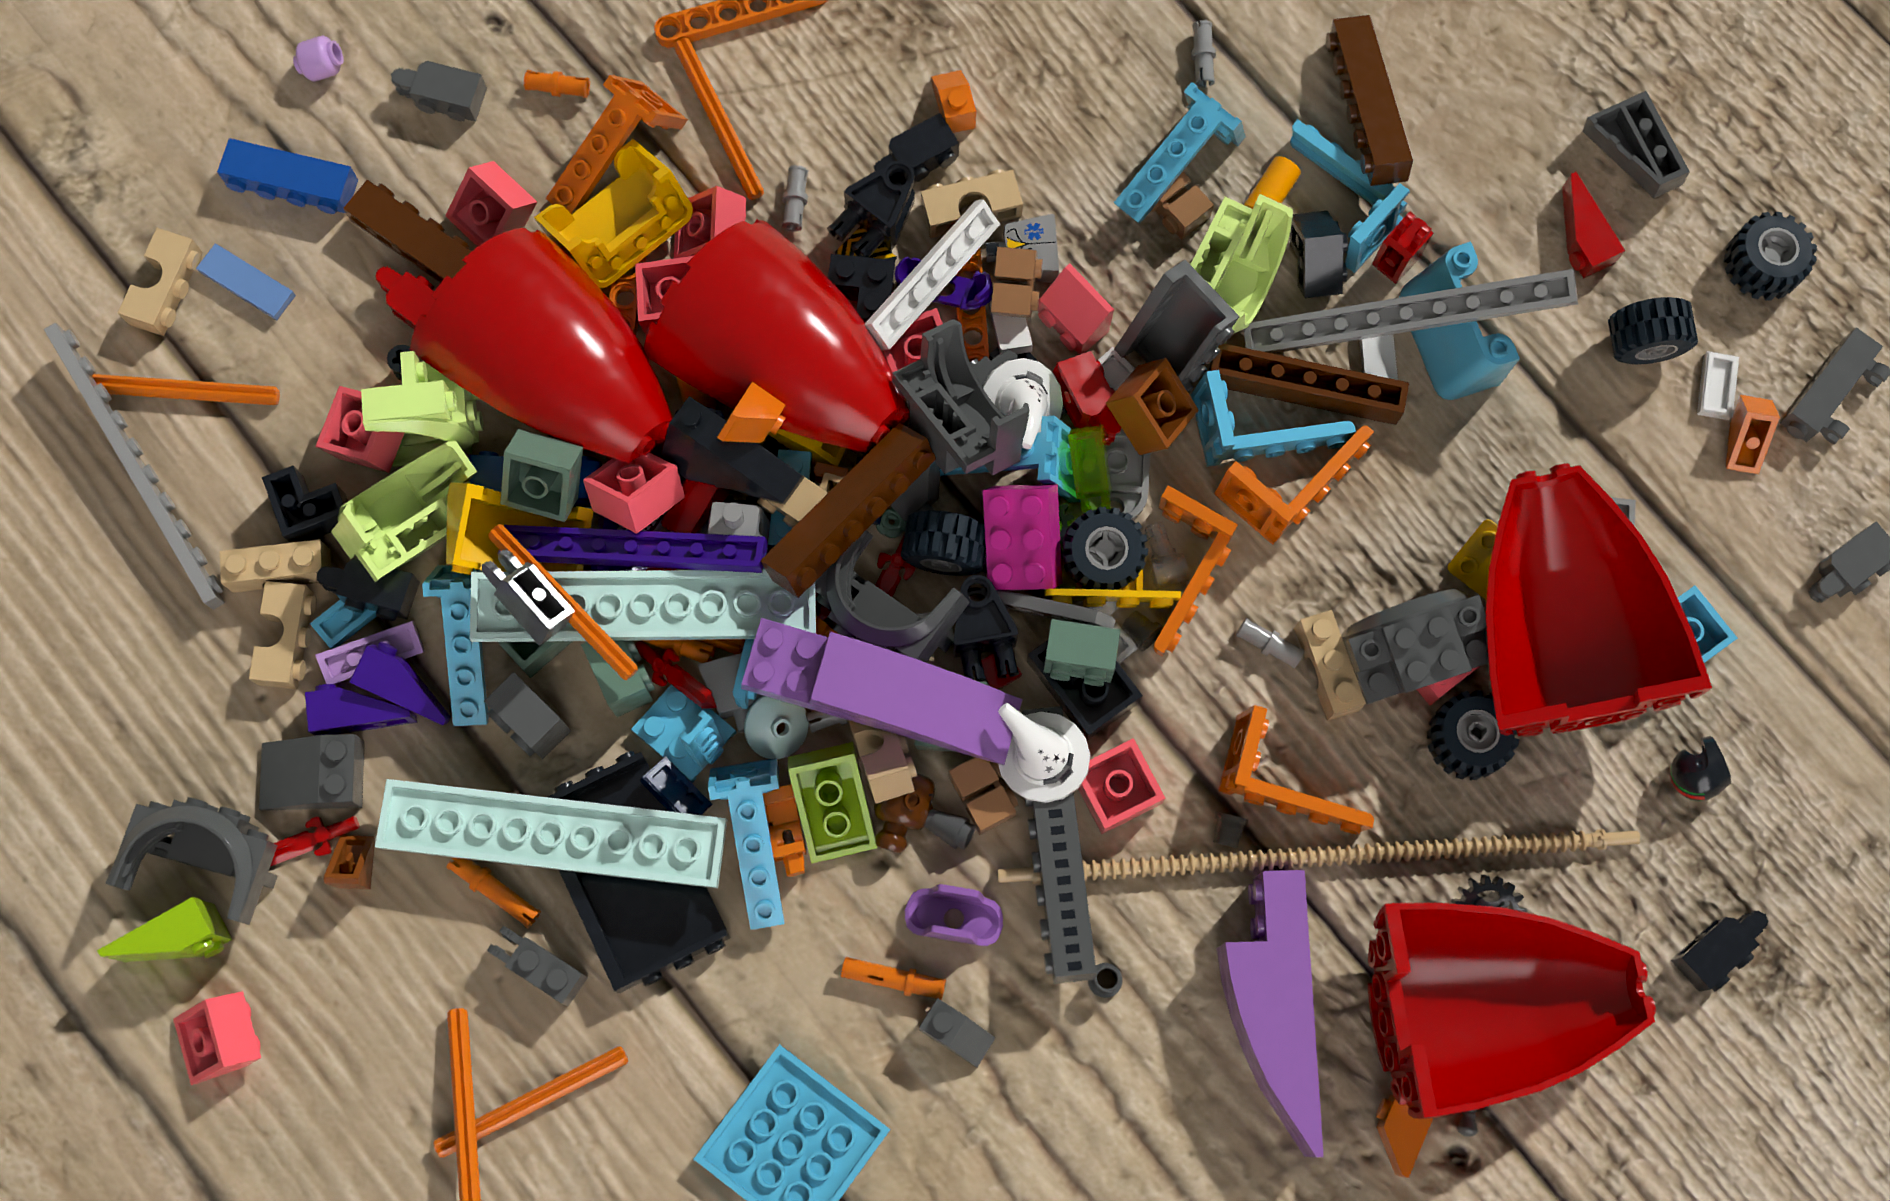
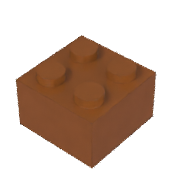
(1152, 406)

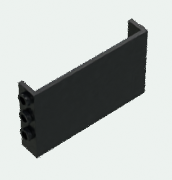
(638, 922)

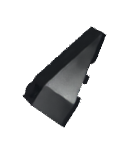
(736, 466)

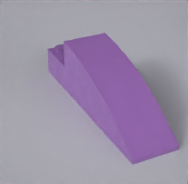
(879, 690)
(1273, 1004)

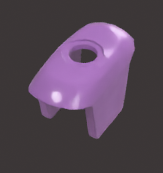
(981, 915)

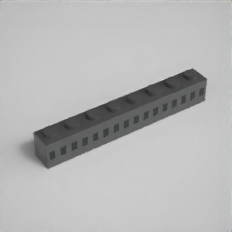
(1061, 887)

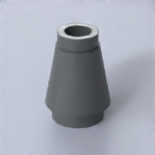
(951, 828)

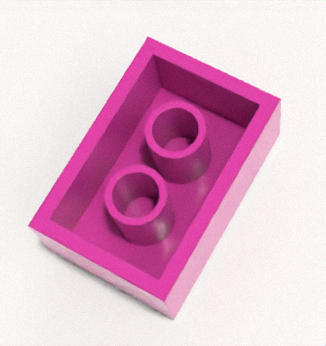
(1022, 536)

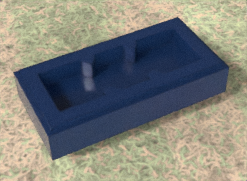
(674, 789)

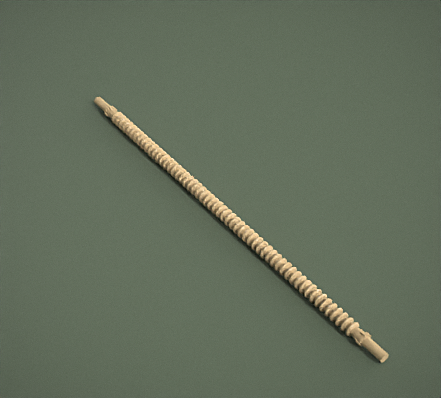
(1598, 840)

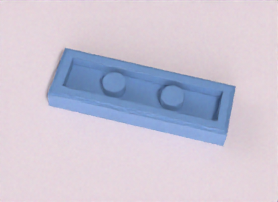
(246, 281)

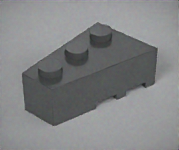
(1639, 144)

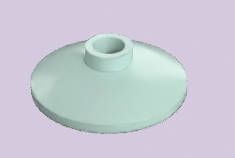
(762, 723)

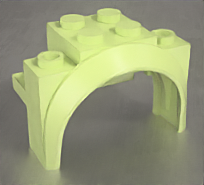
(1247, 269)
(424, 408)
(402, 511)

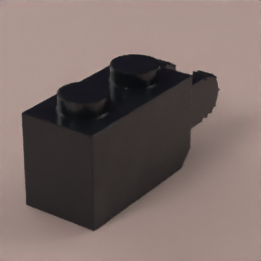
(923, 148)
(388, 596)
(1720, 949)

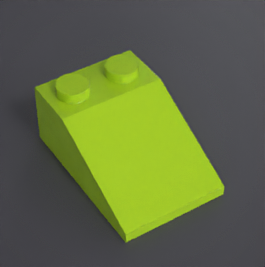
(831, 802)
(182, 932)

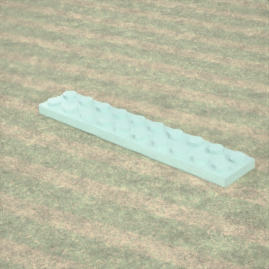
(655, 605)
(551, 833)

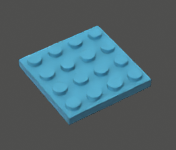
(791, 1136)

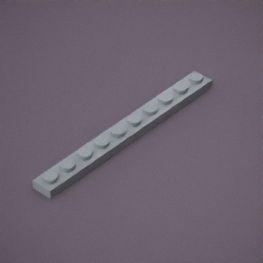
(1414, 312)
(142, 476)

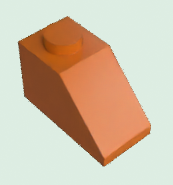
(955, 100)
(753, 417)
(1751, 433)
(1401, 1135)

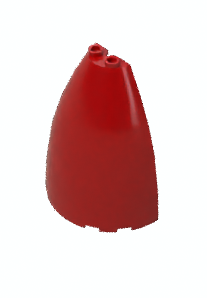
(774, 319)
(544, 347)
(1581, 613)
(1495, 1003)

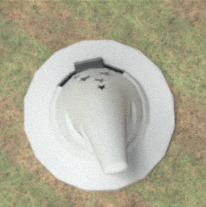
(1024, 382)
(1045, 755)

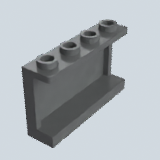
(1181, 323)

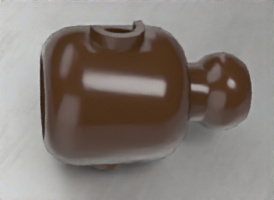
(904, 813)

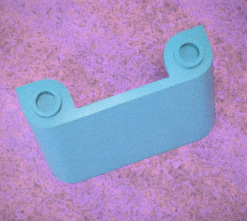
(1458, 354)

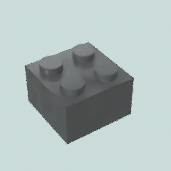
(534, 723)

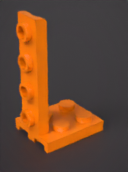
(629, 105)
(1264, 506)
(1204, 524)
(1244, 758)

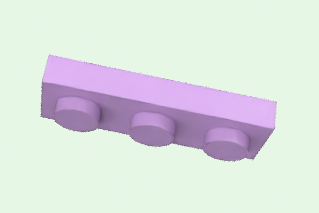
(342, 661)

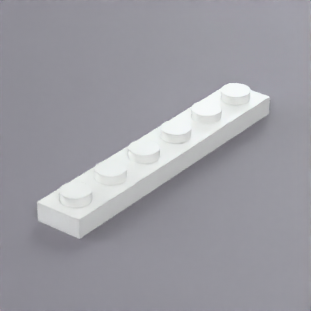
(932, 274)

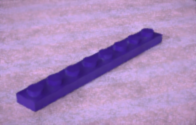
(642, 549)

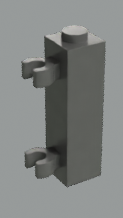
(1831, 385)

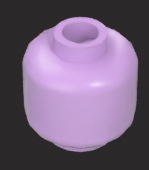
(318, 58)

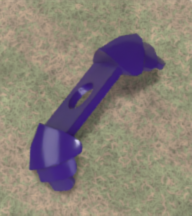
(968, 293)

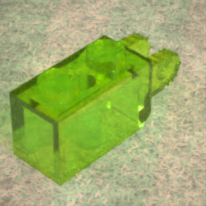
(1090, 465)

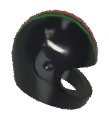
(1700, 775)

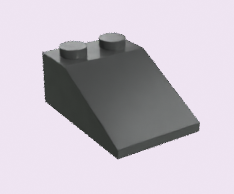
(312, 773)

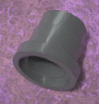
(1106, 993)

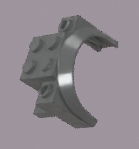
(954, 408)
(879, 617)
(1417, 643)
(204, 839)

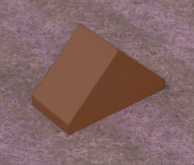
(351, 863)

